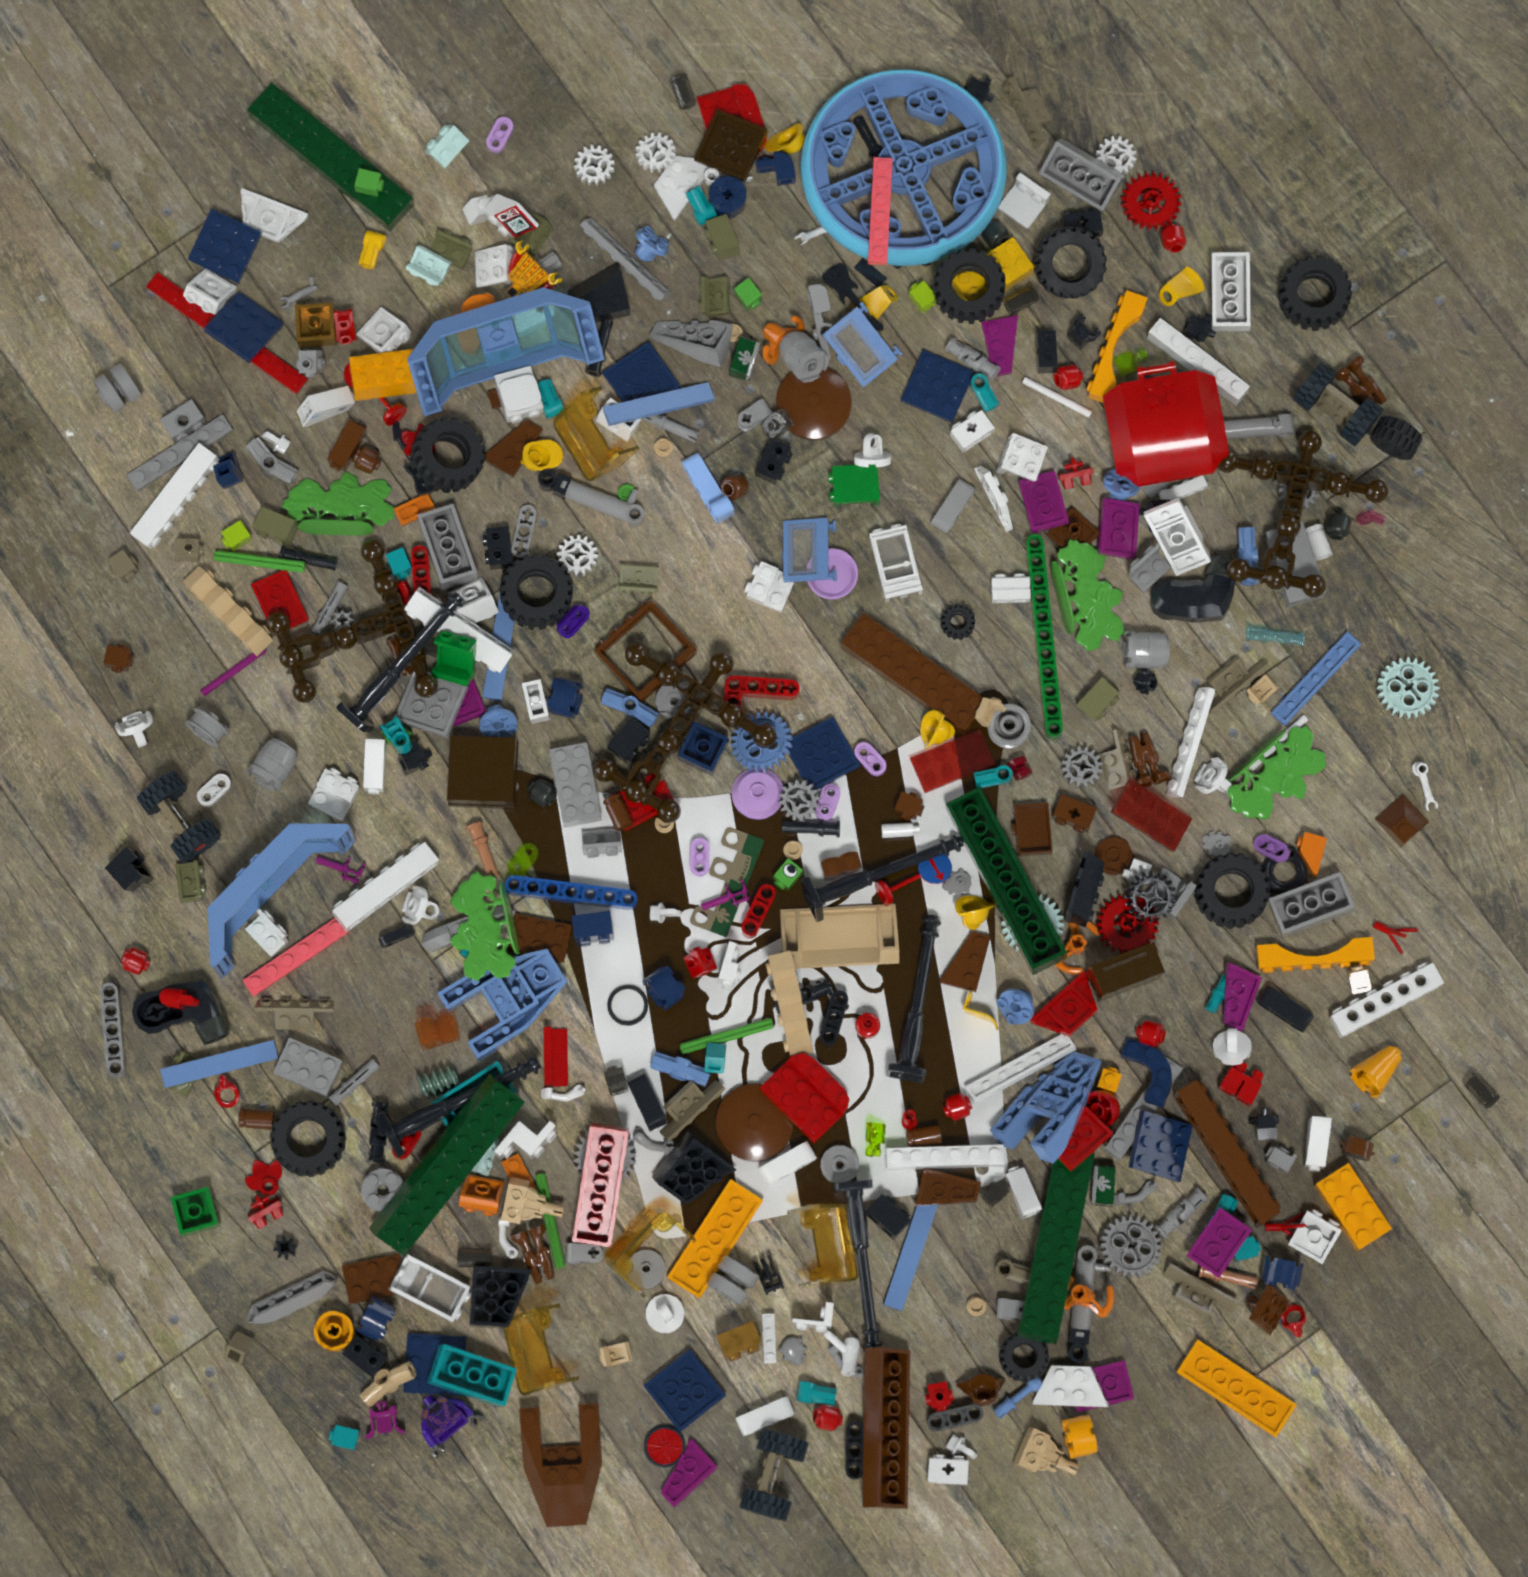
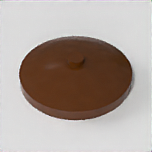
(816, 406)
(752, 1124)

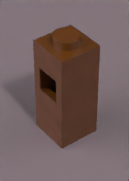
(346, 446)

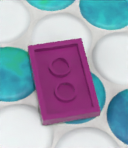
(1044, 502)
(1118, 528)
(1219, 1242)
(1114, 1384)

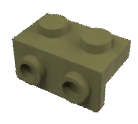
(715, 296)
(638, 578)
(189, 882)

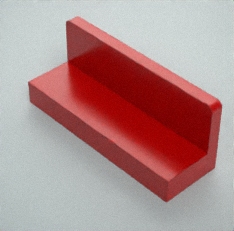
(555, 1057)

